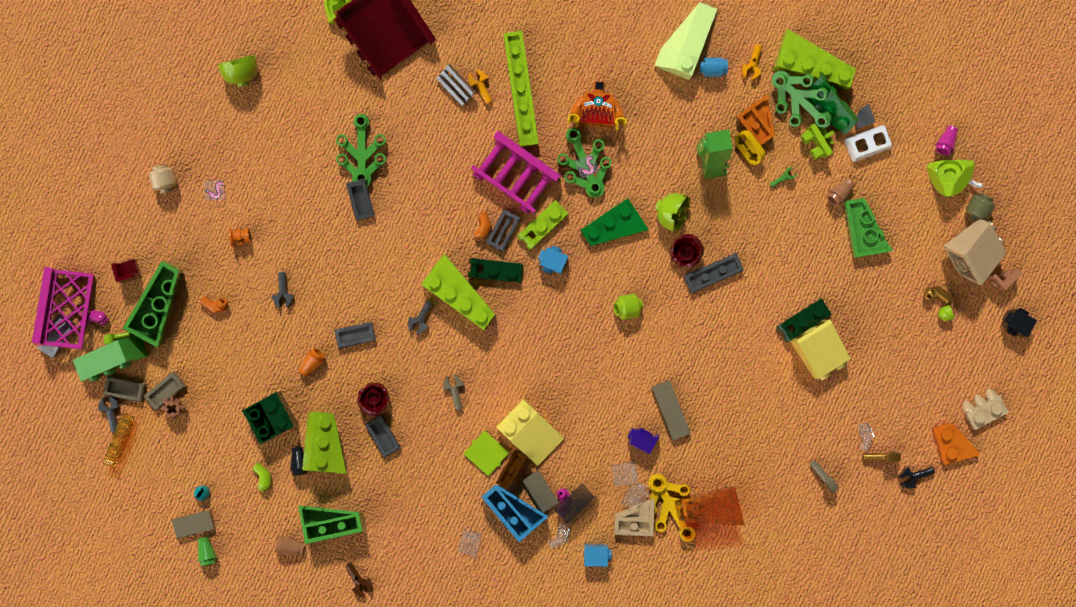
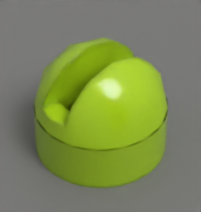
(946, 313)

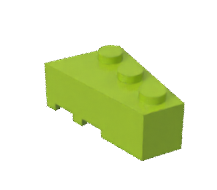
(322, 445)

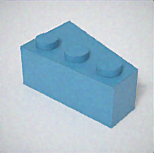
(513, 512)

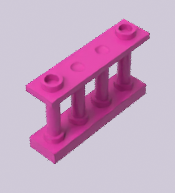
(532, 165)

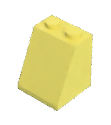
(821, 349)

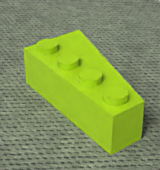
(802, 57)
(457, 292)

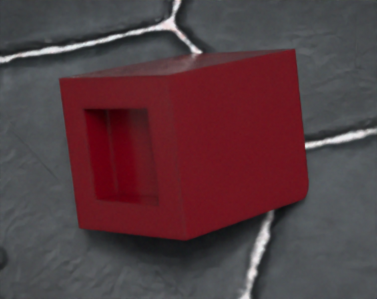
(126, 271)

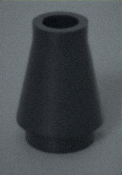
(297, 461)

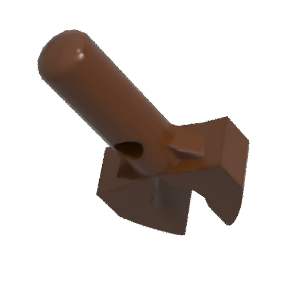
(358, 580)

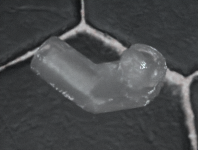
(867, 436)
(562, 536)

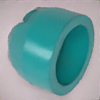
(205, 495)

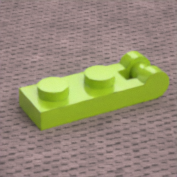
(543, 224)

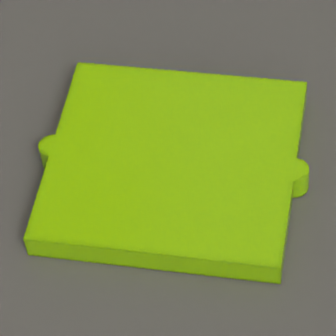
(486, 453)

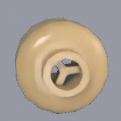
(162, 179)

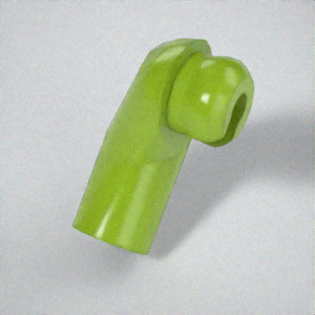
(264, 477)

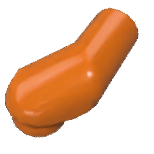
(485, 227)
(214, 306)

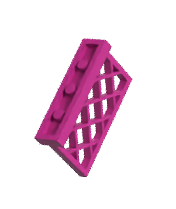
(45, 308)

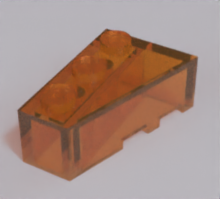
(711, 507)

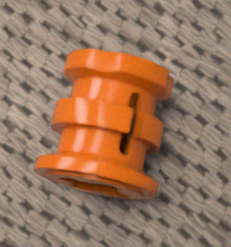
(239, 237)

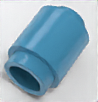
(714, 67)

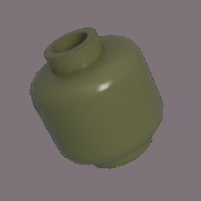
(980, 207)

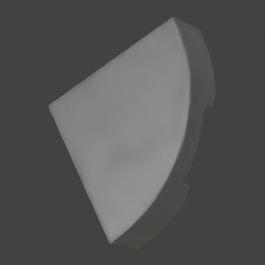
(865, 117)

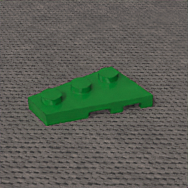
(842, 116)
(614, 224)

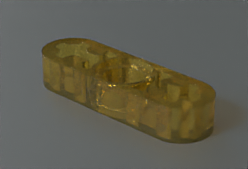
(118, 440)

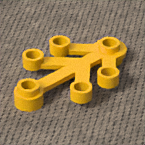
(669, 504)

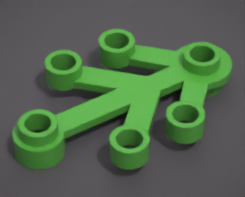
(798, 98)
(362, 153)
(592, 180)

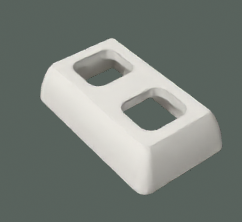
(873, 149)

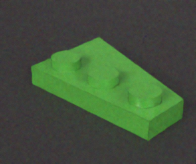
(863, 229)

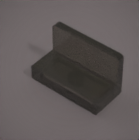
(576, 504)

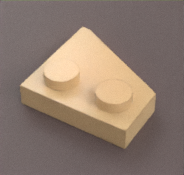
(636, 520)

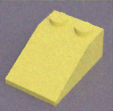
(530, 432)

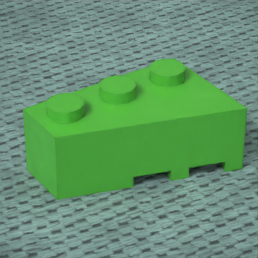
(109, 358)

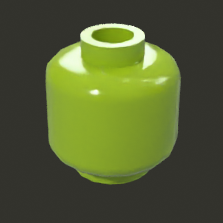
(628, 306)

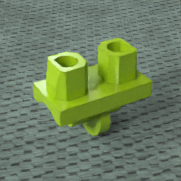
(819, 139)

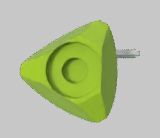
(952, 176)

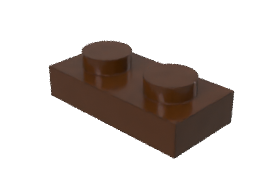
(513, 471)

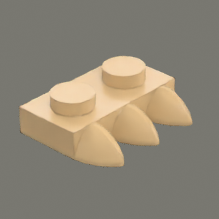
(984, 411)

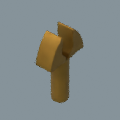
(889, 457)

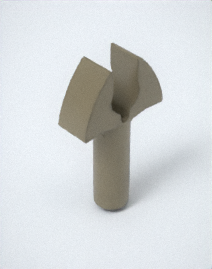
(454, 391)
(828, 481)

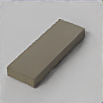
(671, 410)

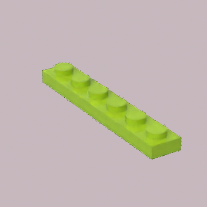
(521, 89)

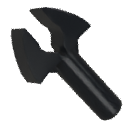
(915, 476)

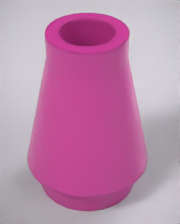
(946, 143)

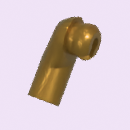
(937, 292)

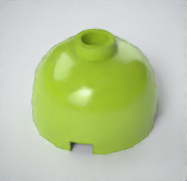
(239, 70)
(672, 210)

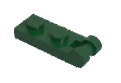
(496, 270)
(804, 319)

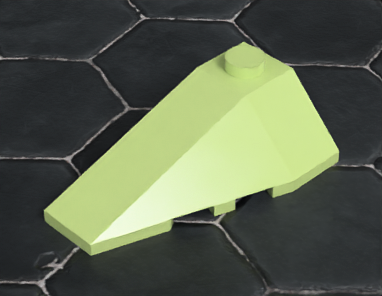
(684, 47)

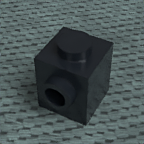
(1018, 322)

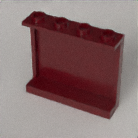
(383, 31)

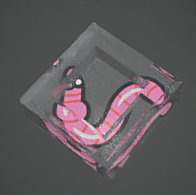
(587, 166)
(214, 190)

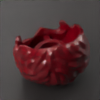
(687, 251)
(373, 399)

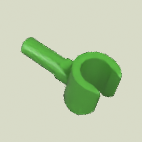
(785, 176)

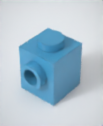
(552, 260)

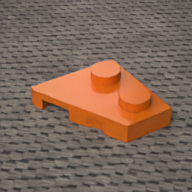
(758, 120)
(953, 444)

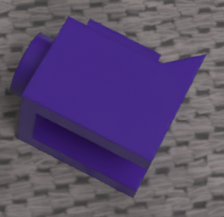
(642, 439)

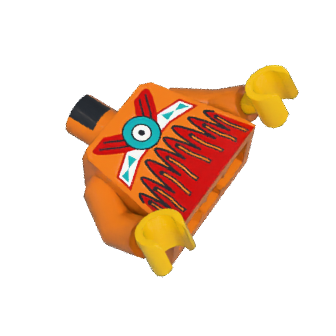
(597, 109)

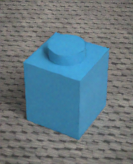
(597, 555)

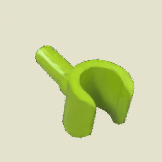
(109, 338)

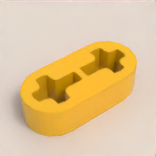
(750, 147)

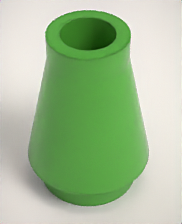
(206, 553)

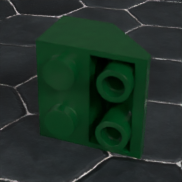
(270, 417)

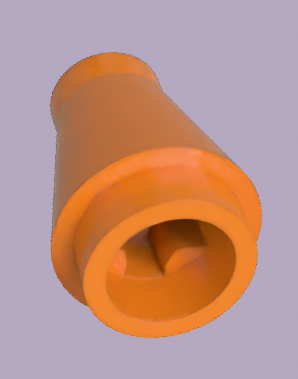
(312, 361)

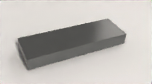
(713, 273)

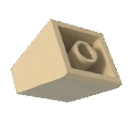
(976, 251)

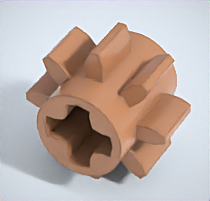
(173, 401)

